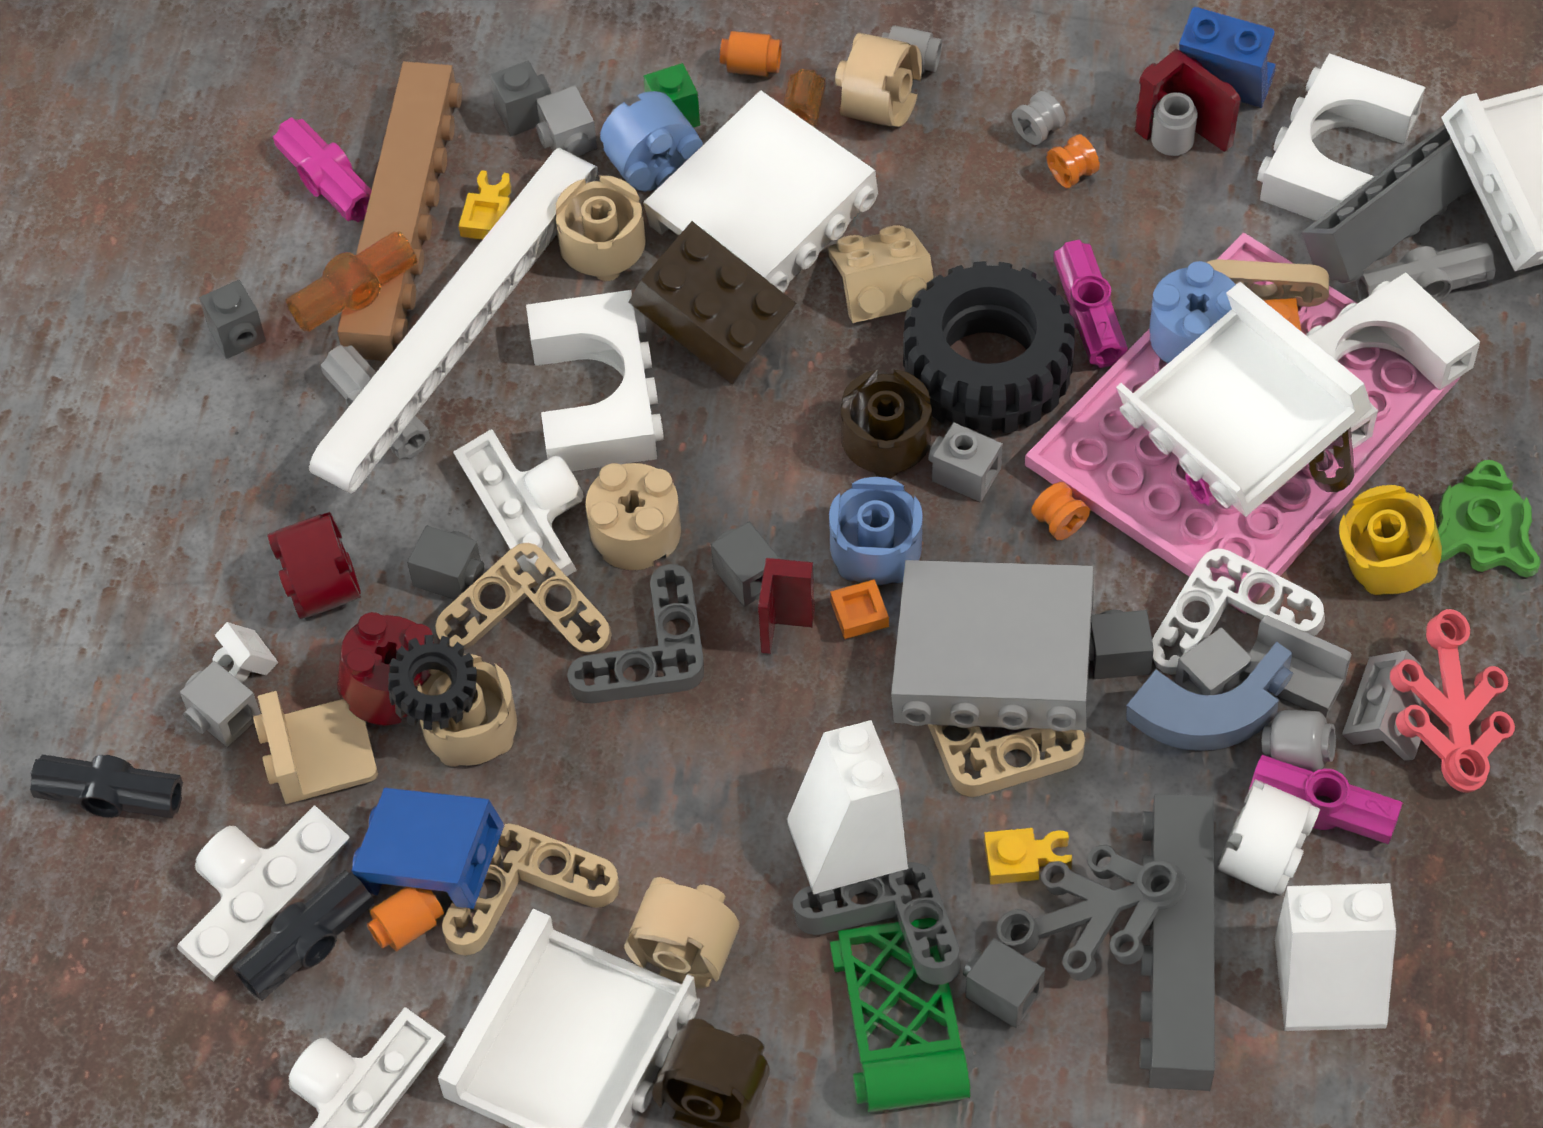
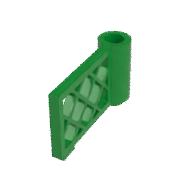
(903, 1073)

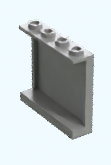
(993, 645)

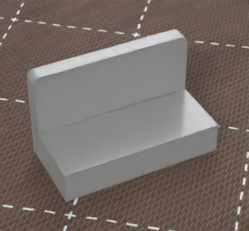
(1316, 664)
(1379, 703)

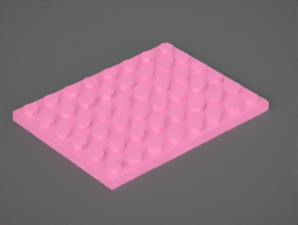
(1146, 492)

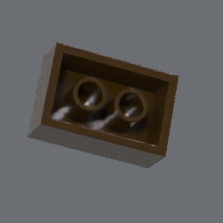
(712, 302)

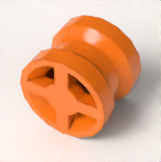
(1073, 161)
(1060, 511)

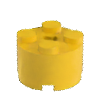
(1391, 540)

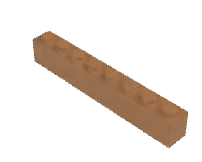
(403, 198)

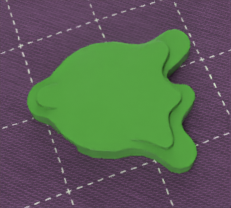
(1487, 522)

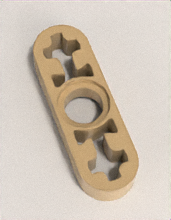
(1299, 281)

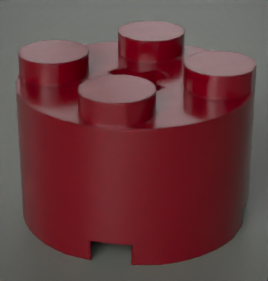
(314, 565)
(367, 661)

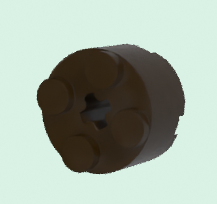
(886, 422)
(712, 1077)

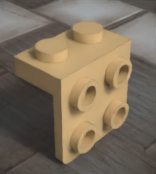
(881, 271)
(314, 748)

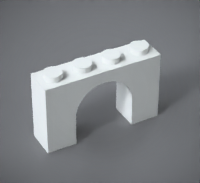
(1337, 97)
(1408, 322)
(605, 331)

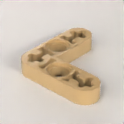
(517, 589)
(990, 761)
(525, 866)

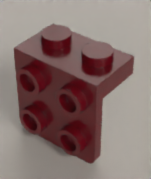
(1215, 100)

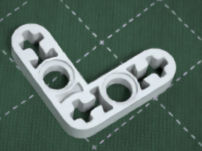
(1220, 594)

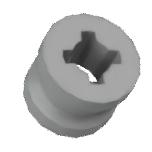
(1038, 117)

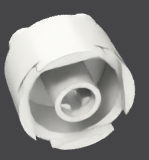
(1268, 838)

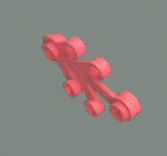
(1453, 707)

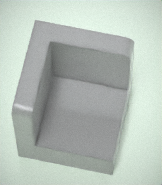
(1211, 664)

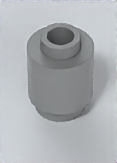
(927, 44)
(1174, 124)

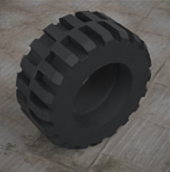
(995, 302)

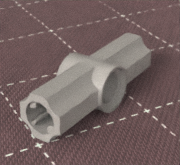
(1435, 270)
(350, 375)

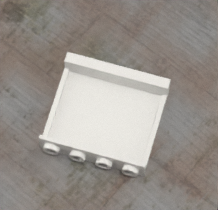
(1504, 159)
(767, 190)
(1247, 403)
(566, 1035)

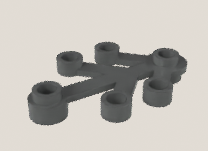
(1099, 908)

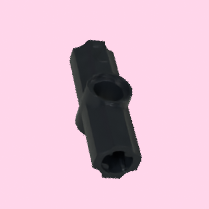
(106, 786)
(303, 935)

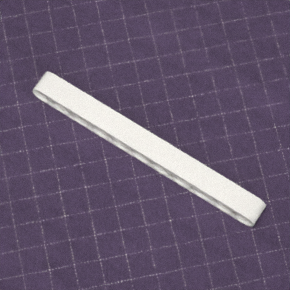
(447, 327)

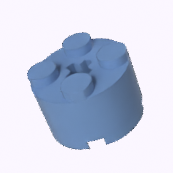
(648, 140)
(1186, 307)
(875, 531)

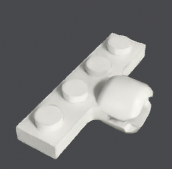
(522, 501)
(255, 885)
(364, 1089)

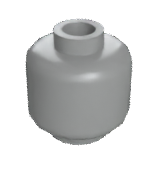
(1300, 739)

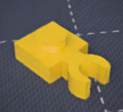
(486, 208)
(1017, 855)

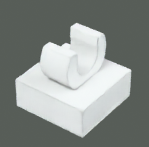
(245, 650)

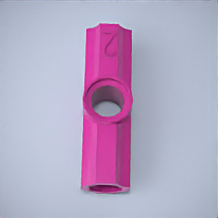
(323, 168)
(1090, 303)
(1352, 808)

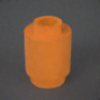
(751, 53)
(404, 917)

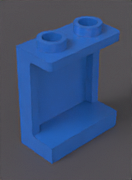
(1231, 52)
(429, 844)

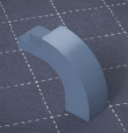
(1211, 721)

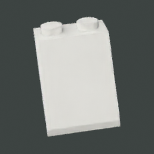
(848, 812)
(1335, 956)

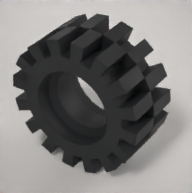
(432, 657)

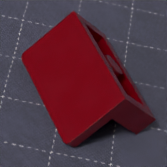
(785, 597)

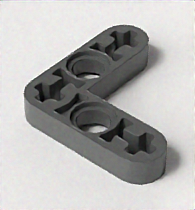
(668, 652)
(891, 901)

